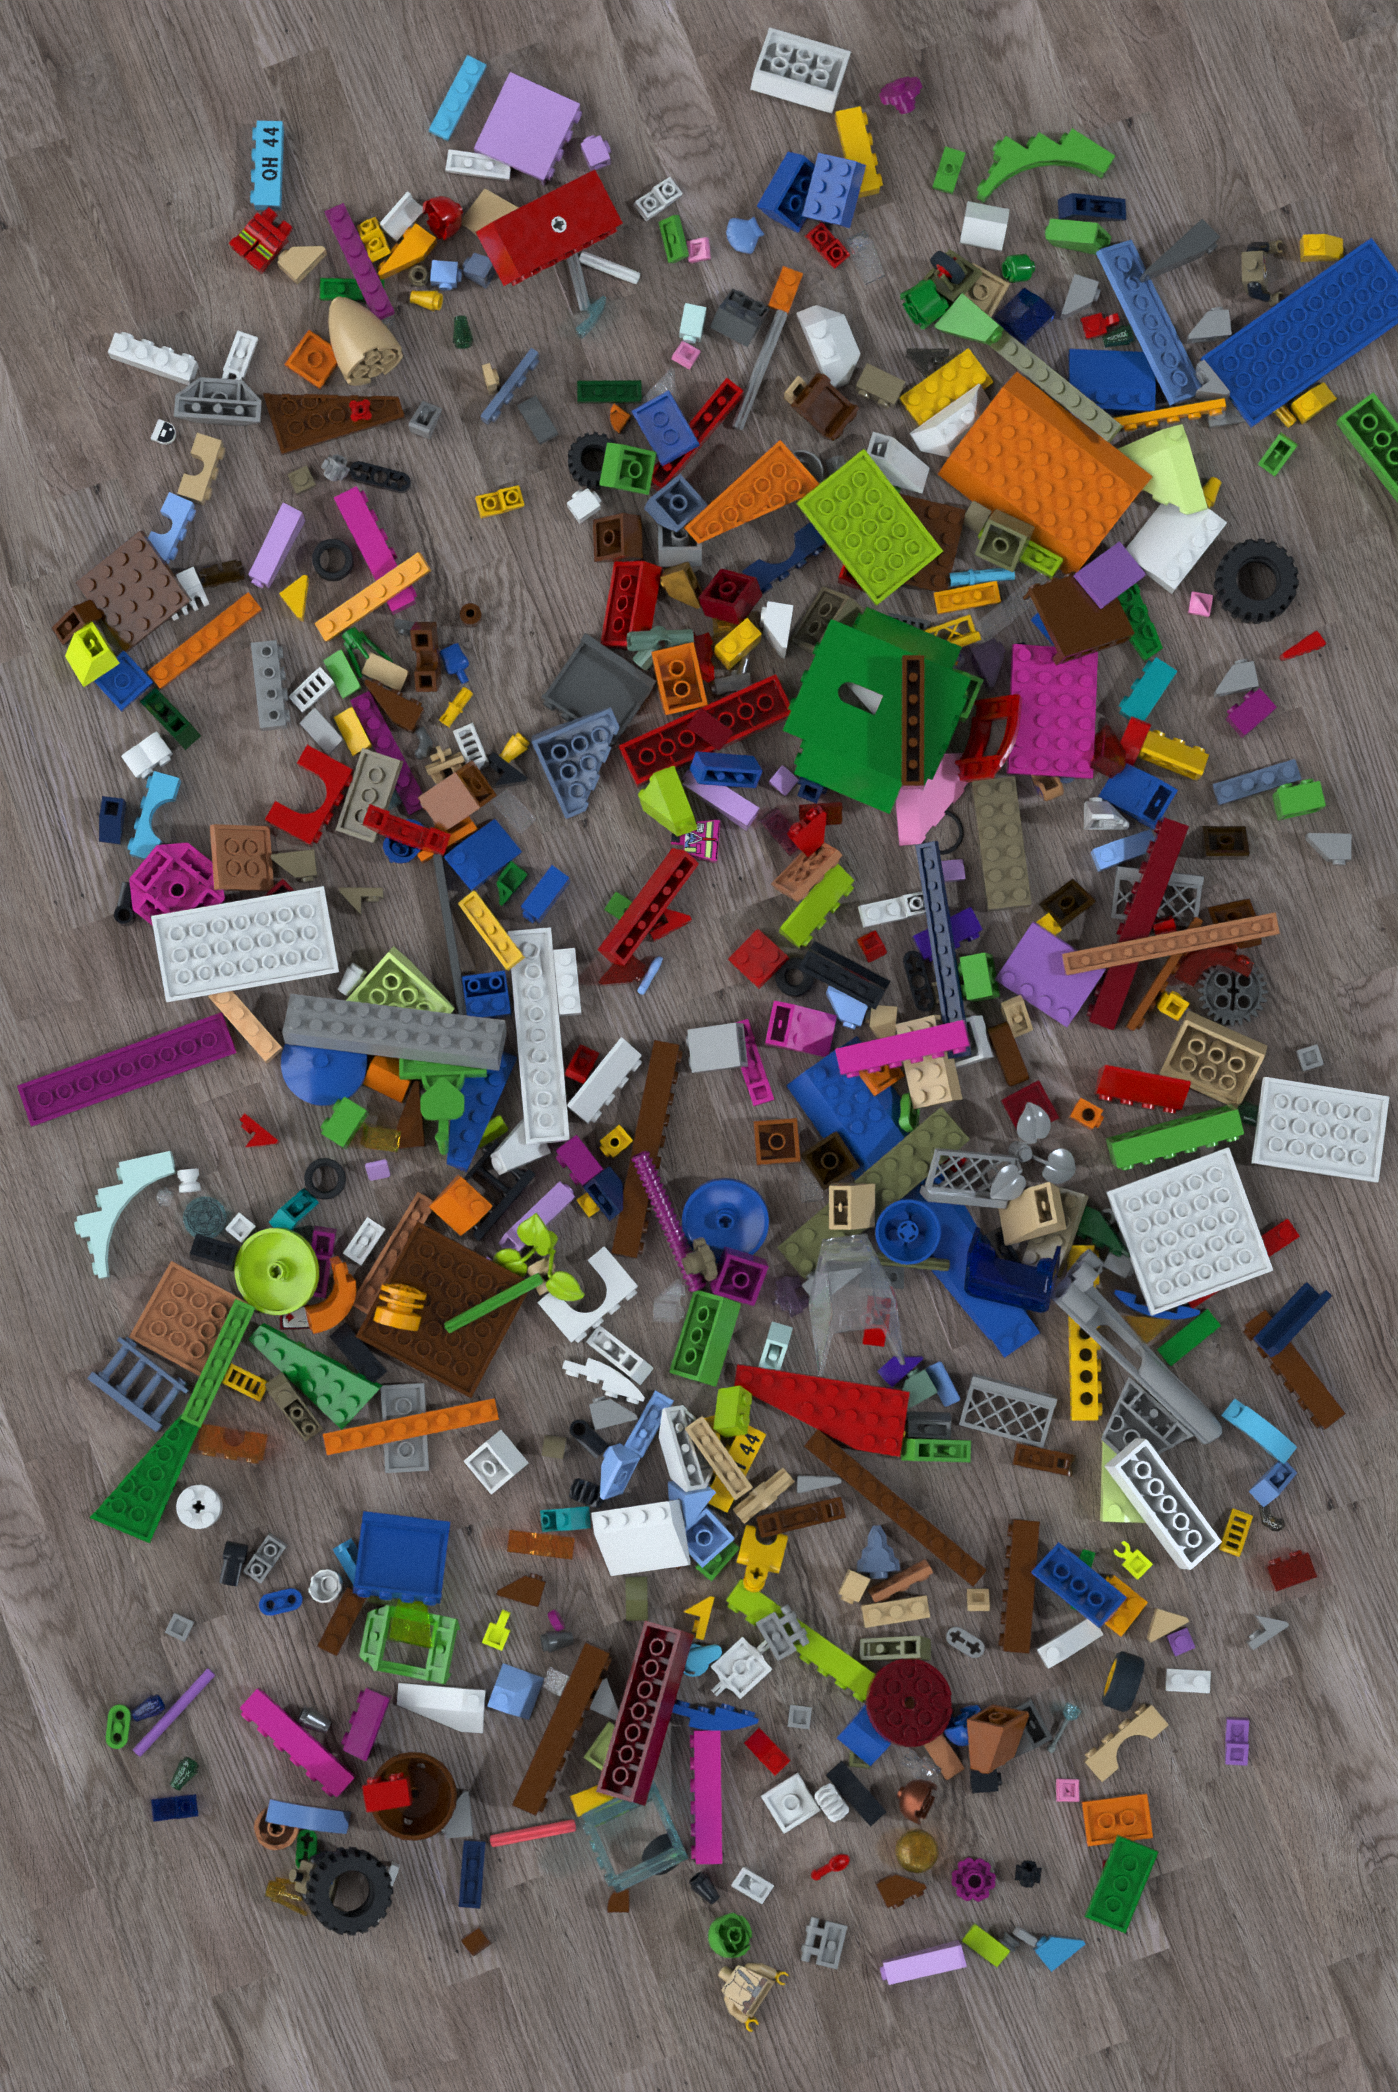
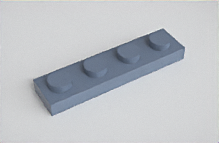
(516, 380)
(1256, 782)

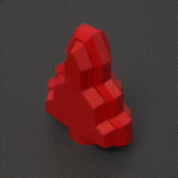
(704, 654)

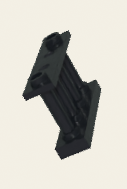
(844, 974)
(508, 1194)

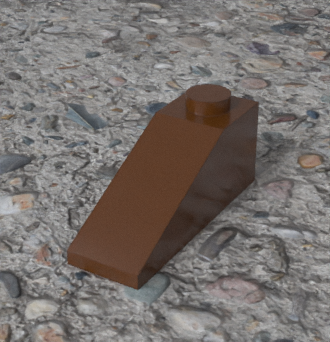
(411, 1121)

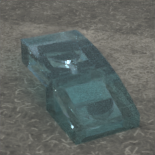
(595, 312)

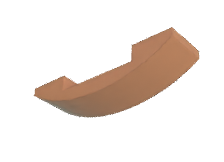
(941, 1753)

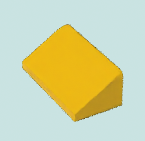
(352, 731)

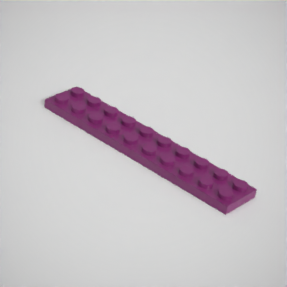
(126, 1069)

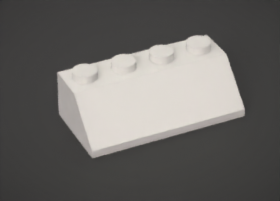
(604, 1081)

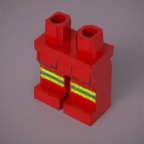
(260, 240)

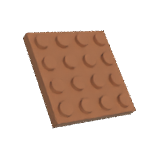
(183, 1318)

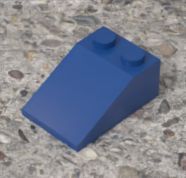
(482, 855)

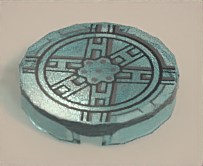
(205, 1217)

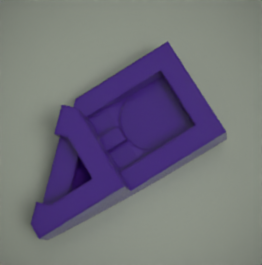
(893, 1372)

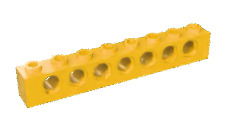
(1078, 1410)

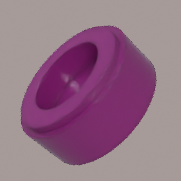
(556, 1620)

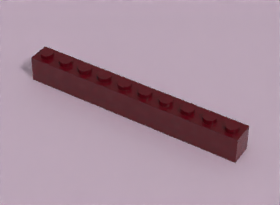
(1139, 918)

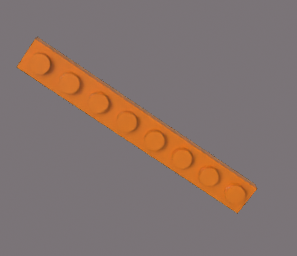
(410, 1426)

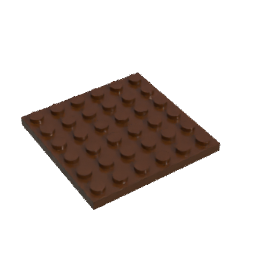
(454, 1283)

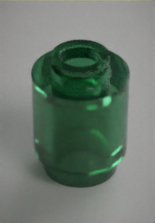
(1248, 1113)

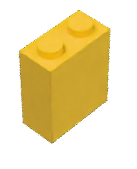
(737, 644)

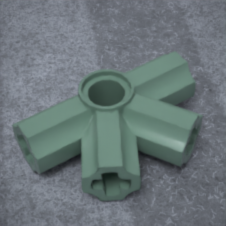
(654, 640)

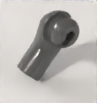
(425, 744)

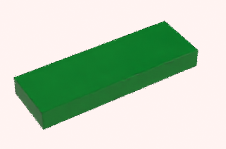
(345, 287)
(1188, 1337)

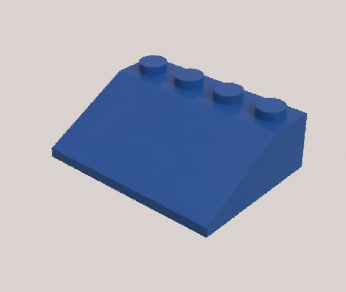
(1113, 380)

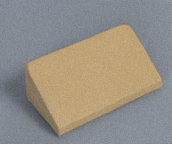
(385, 672)

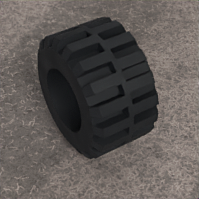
(575, 456)

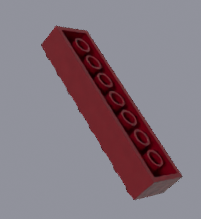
(645, 1713)

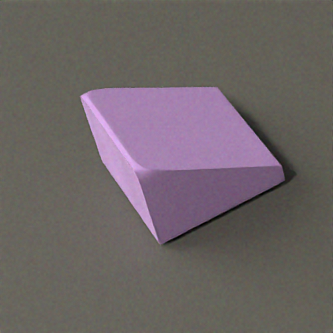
(783, 780)
(953, 870)
(377, 1170)

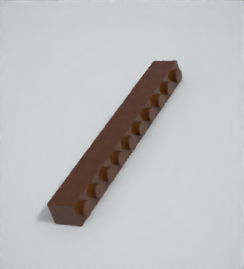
(649, 1138)
(895, 1508)

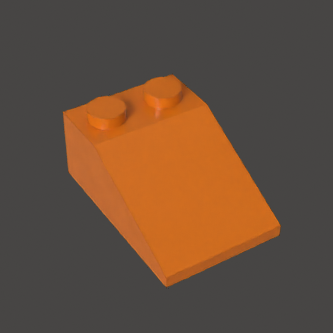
(678, 678)

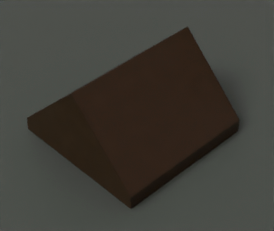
(1224, 843)
(1067, 903)
(830, 1160)

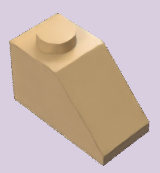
(300, 261)
(882, 1021)
(853, 1586)

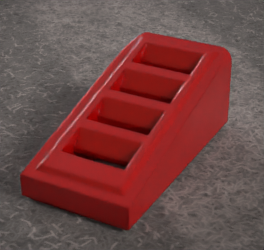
(1309, 644)

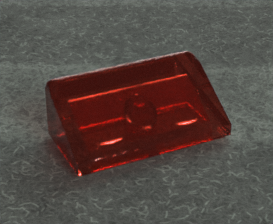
(833, 812)

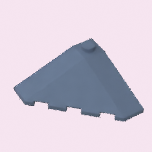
(574, 755)

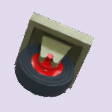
(952, 274)

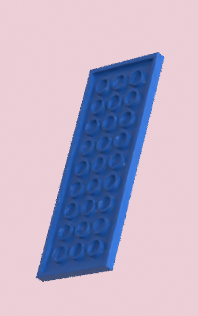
(1308, 333)

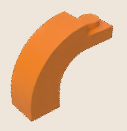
(338, 1304)

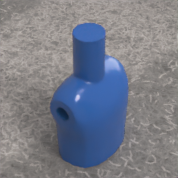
(455, 662)

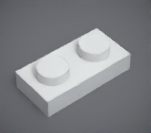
(364, 1241)
(1187, 1680)

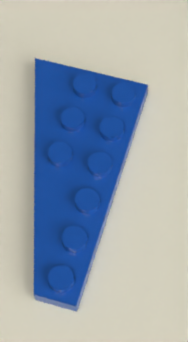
(480, 1098)

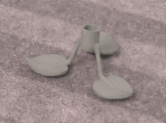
(1060, 1165)

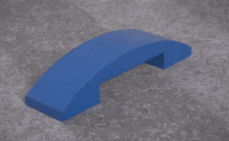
(1128, 1300)

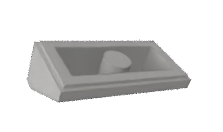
(321, 731)

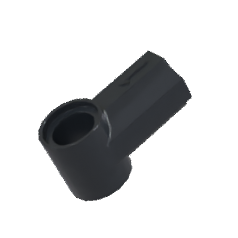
(125, 903)
(589, 1440)
(234, 1558)

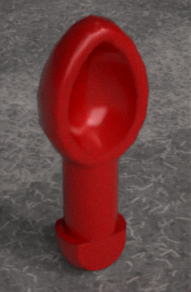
(836, 1864)

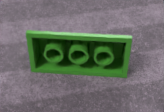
(705, 1337)

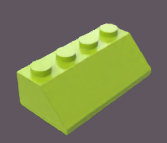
(816, 905)

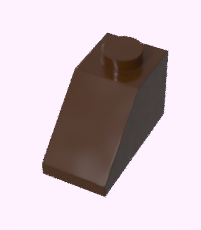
(75, 619)
(525, 1589)

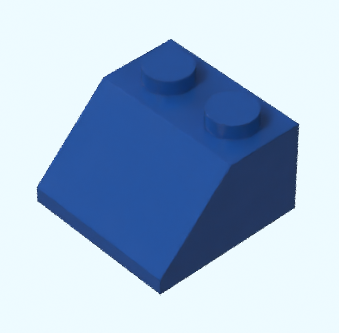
(863, 1738)

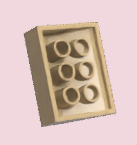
(1214, 1059)

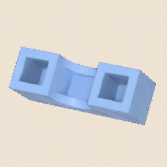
(180, 512)

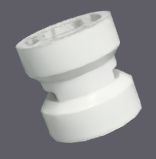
(188, 1178)

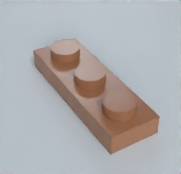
(900, 1581)

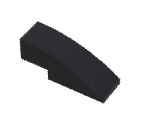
(856, 1793)

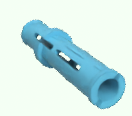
(980, 576)

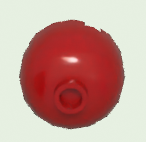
(443, 215)

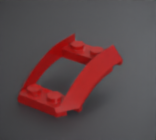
(972, 764)

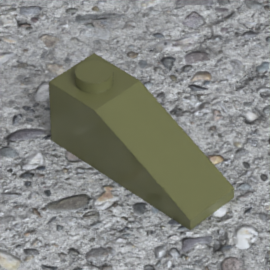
(895, 1648)

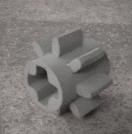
(335, 467)

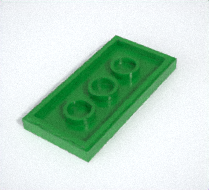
(1121, 1883)

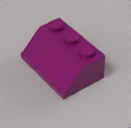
(366, 1723)

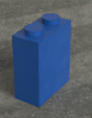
(544, 895)

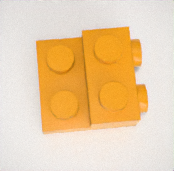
(1128, 1610)

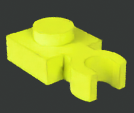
(1134, 1562)

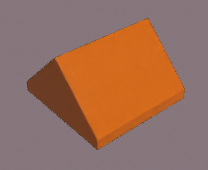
(384, 1078)

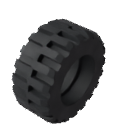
(1276, 561)
(373, 1907)

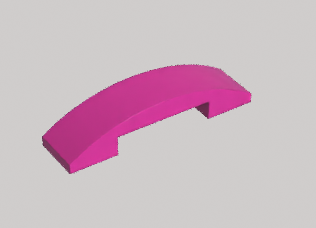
(754, 1074)

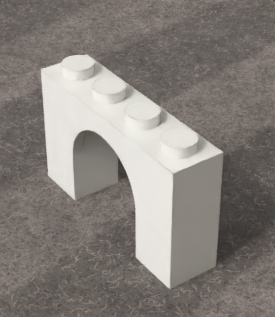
(618, 1286)

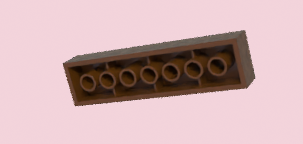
(561, 1727)

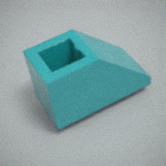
(565, 1519)

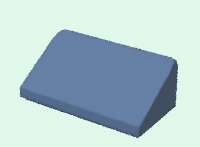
(943, 1384)

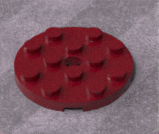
(931, 1703)

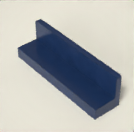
(1291, 1319)

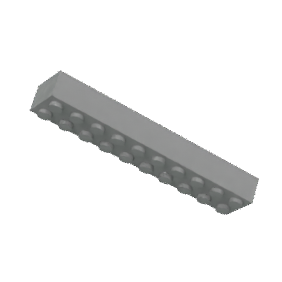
(394, 1032)

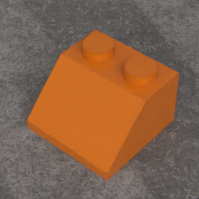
(460, 1205)

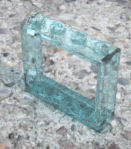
(638, 1873)

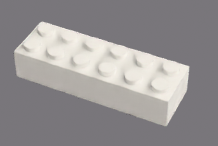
(1163, 1503)

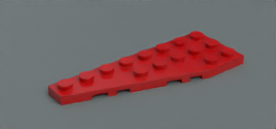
(851, 1412)

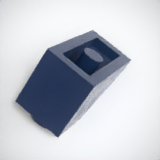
(606, 1192)

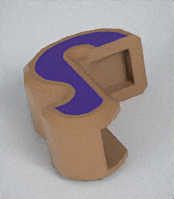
(1047, 787)

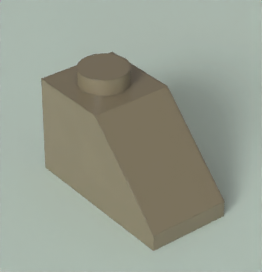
(299, 864)

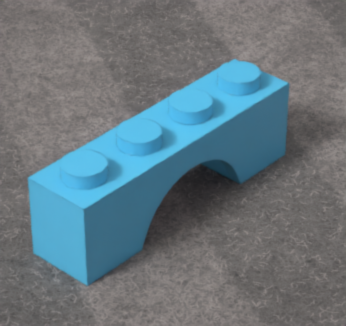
(161, 790)

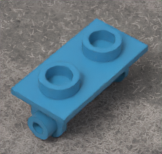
(347, 1555)

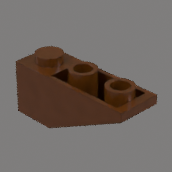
(401, 711)

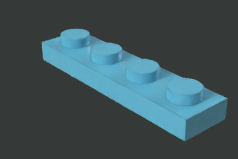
(457, 98)

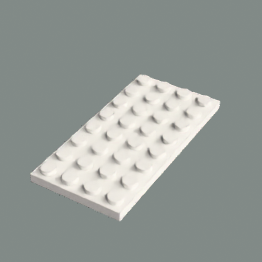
(245, 944)

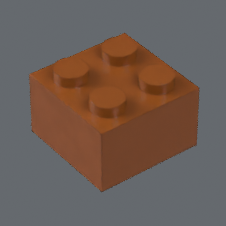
(776, 1142)

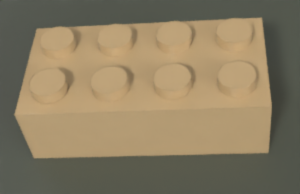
(932, 1080)

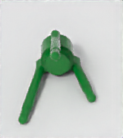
(354, 640)

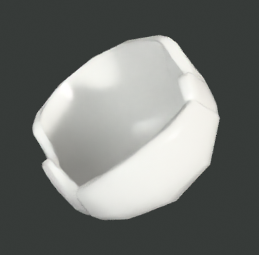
(326, 1586)

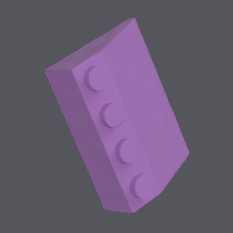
(1039, 975)

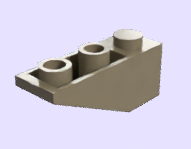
(293, 1406)

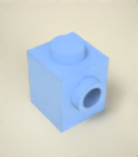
(445, 274)

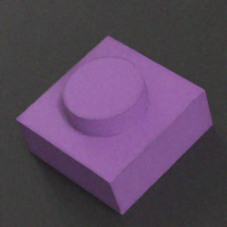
(1180, 1641)

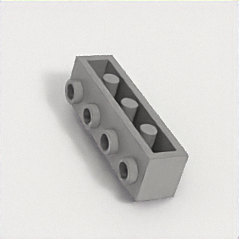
(269, 685)

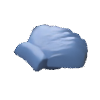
(743, 234)

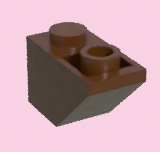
(897, 1888)

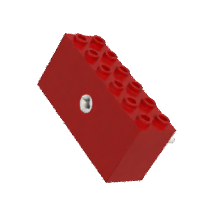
(549, 229)

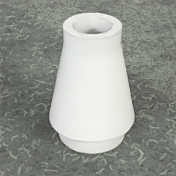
(352, 978)

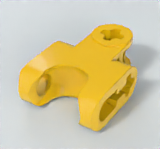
(759, 1558)

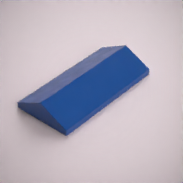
(1079, 1585)

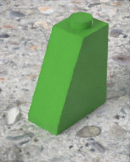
(1077, 235)
(969, 322)

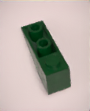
(1099, 1229)

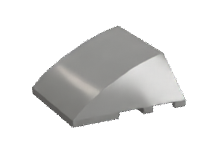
(1142, 1417)

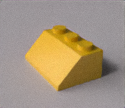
(1173, 755)

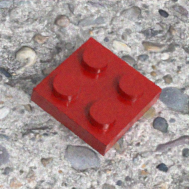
(758, 959)

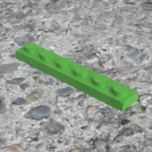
(217, 1363)

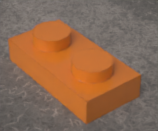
(785, 289)

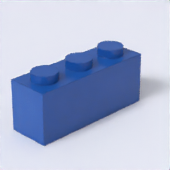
(726, 769)

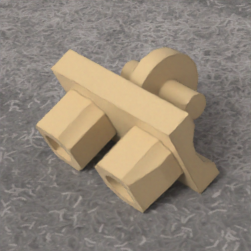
(436, 768)

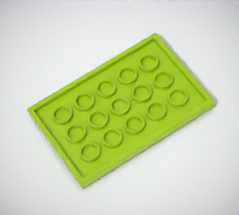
(869, 527)

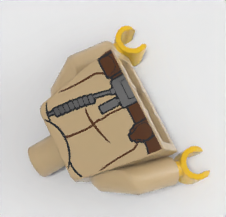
(747, 1989)

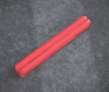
(532, 1833)

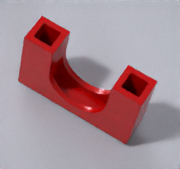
(308, 826)

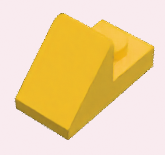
(703, 1610)

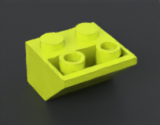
(90, 654)

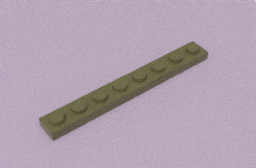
(1057, 386)

